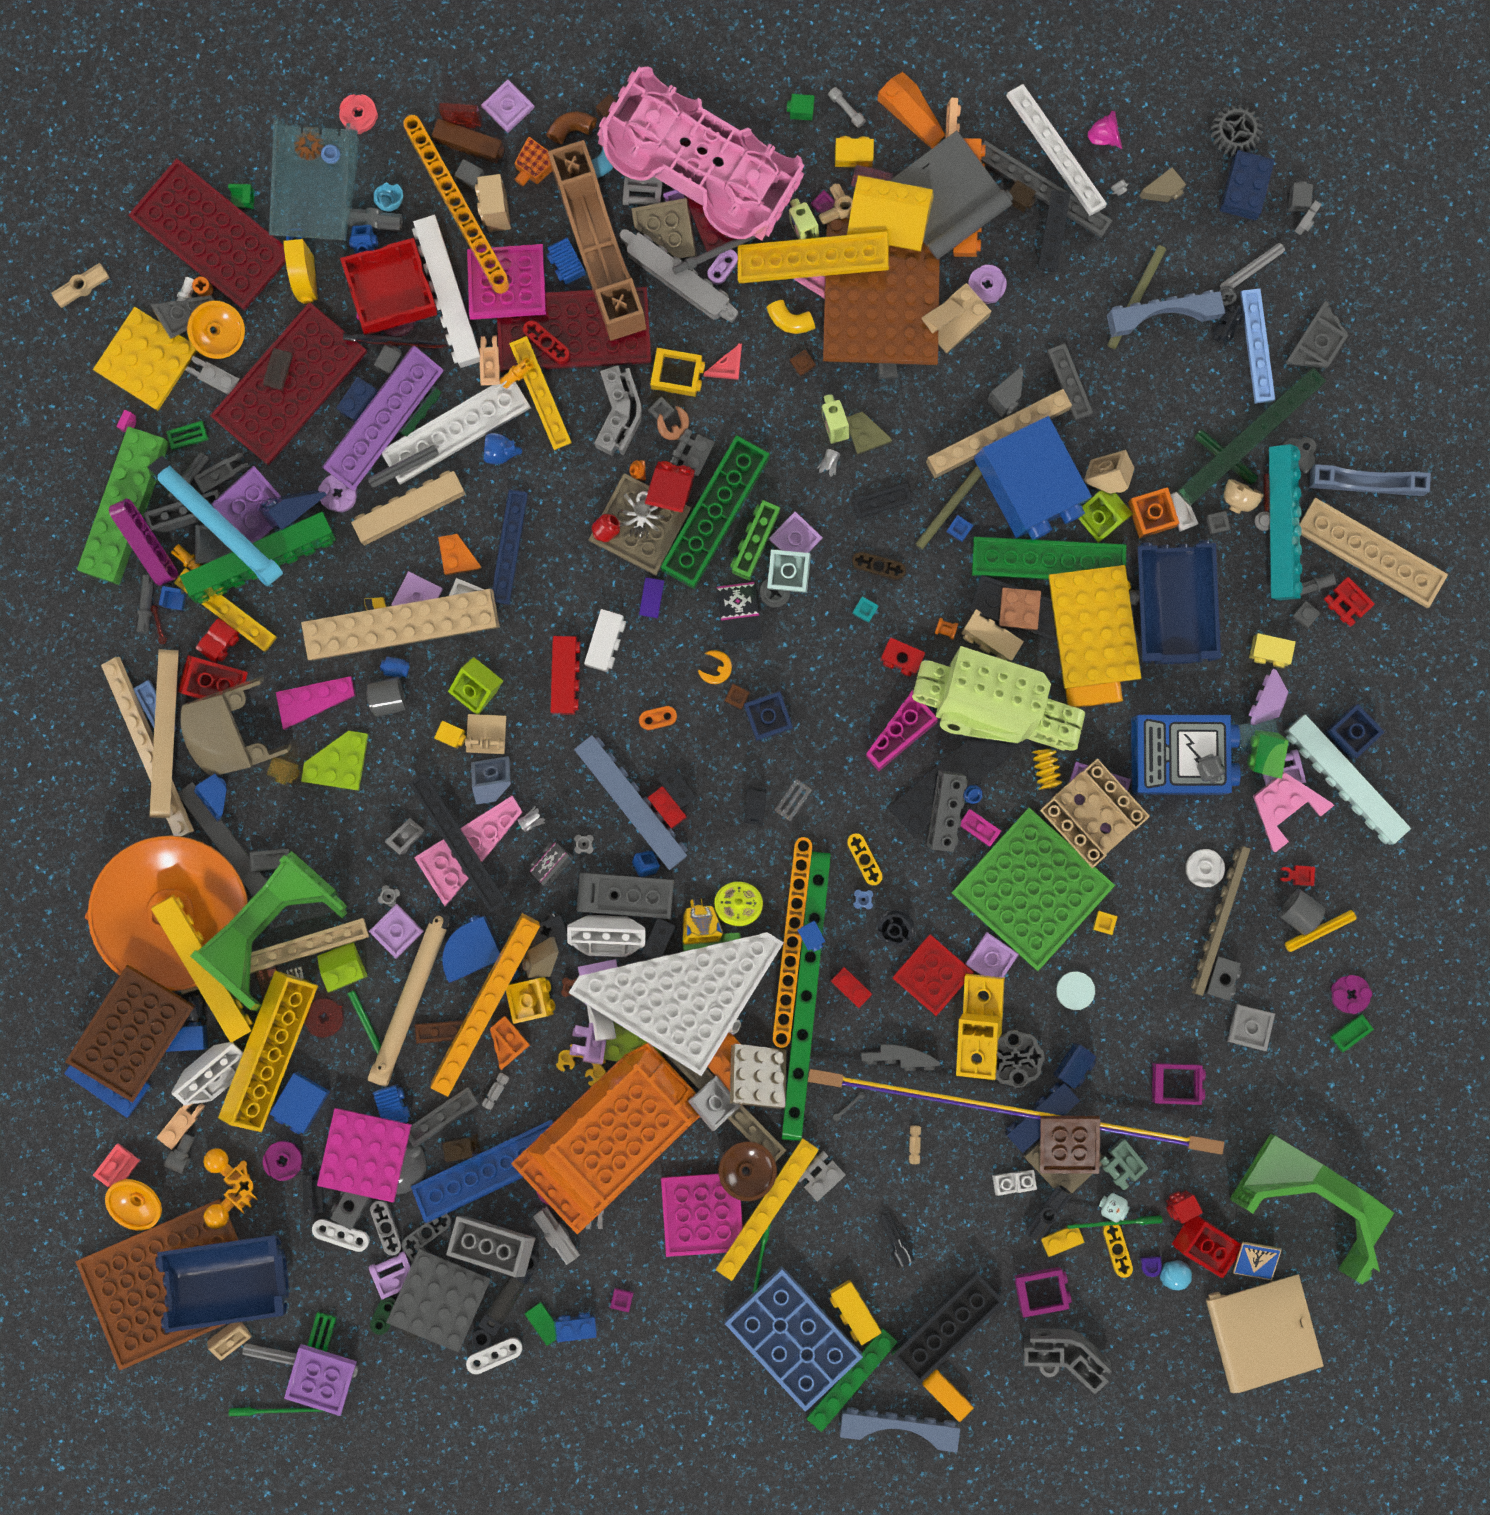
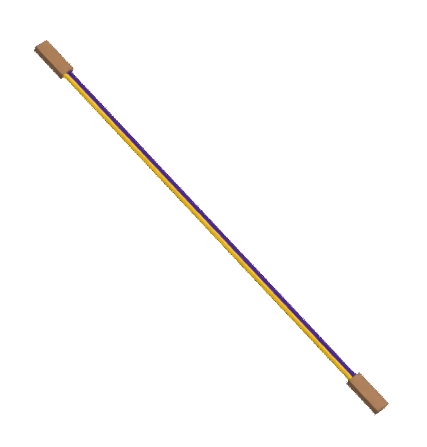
(836, 1079)

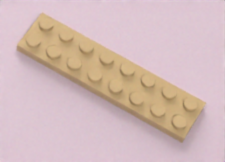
(1372, 553)

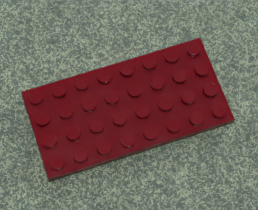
(210, 234)
(577, 324)
(269, 417)

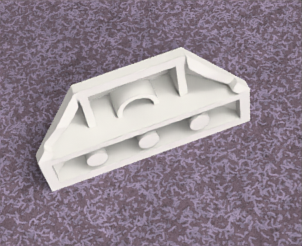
(606, 935)
(208, 1074)

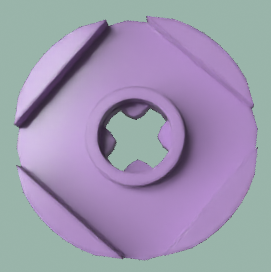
(996, 279)
(335, 503)

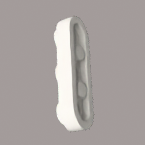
(331, 1235)
(486, 1359)

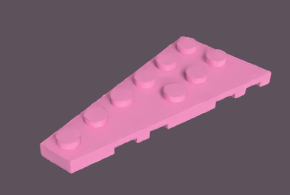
(482, 833)

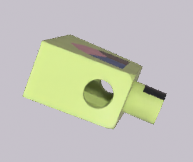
(803, 220)
(834, 419)

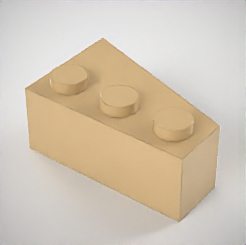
(991, 637)

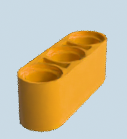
(1094, 694)
(947, 1395)

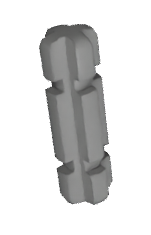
(495, 1091)

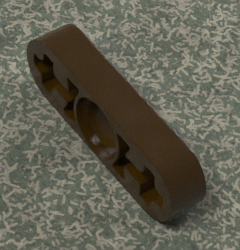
(890, 575)

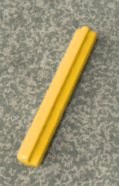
(1321, 930)

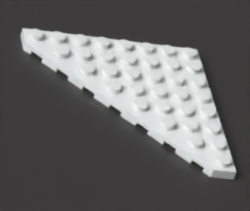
(682, 999)

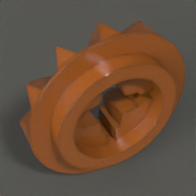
(305, 149)

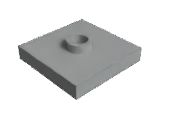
(1251, 1027)
(713, 1103)

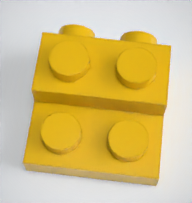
(530, 1000)

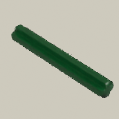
(1216, 448)

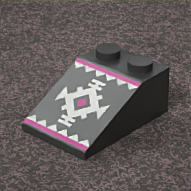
(550, 864)

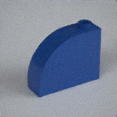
(470, 949)

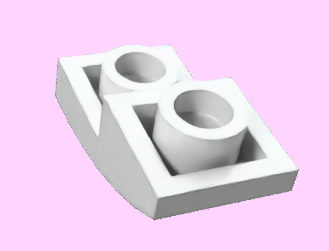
(602, 1025)
(1014, 1182)

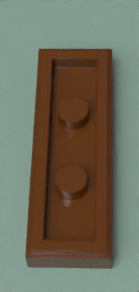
(437, 1031)

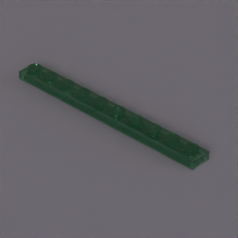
(1251, 436)

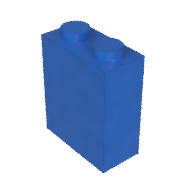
(299, 1103)

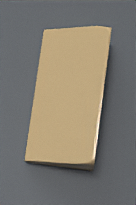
(942, 315)
(228, 1339)

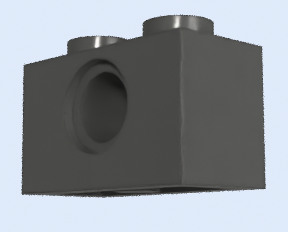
(1215, 987)
(347, 1217)

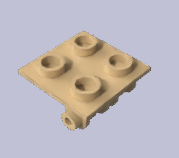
(485, 734)

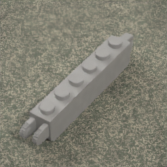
(686, 283)

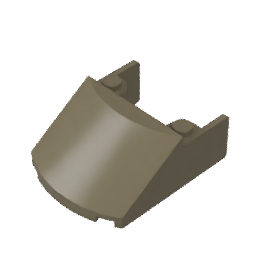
(214, 736)

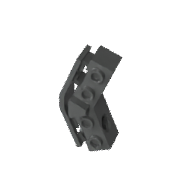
(1068, 1350)

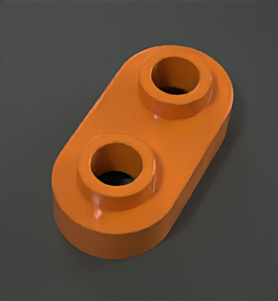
(658, 718)

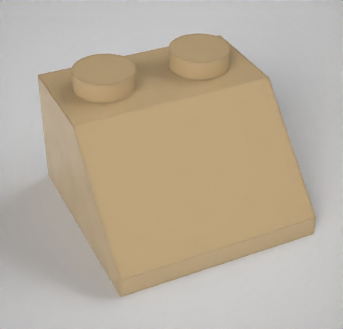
(1110, 472)

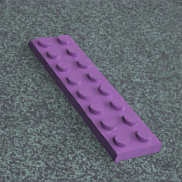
(382, 418)

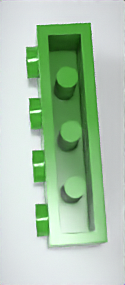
(753, 545)

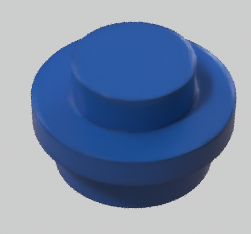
(972, 794)

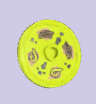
(738, 903)

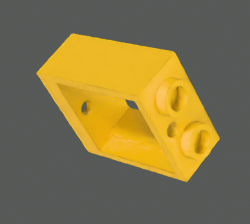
(674, 388)

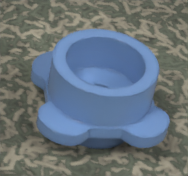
(867, 895)

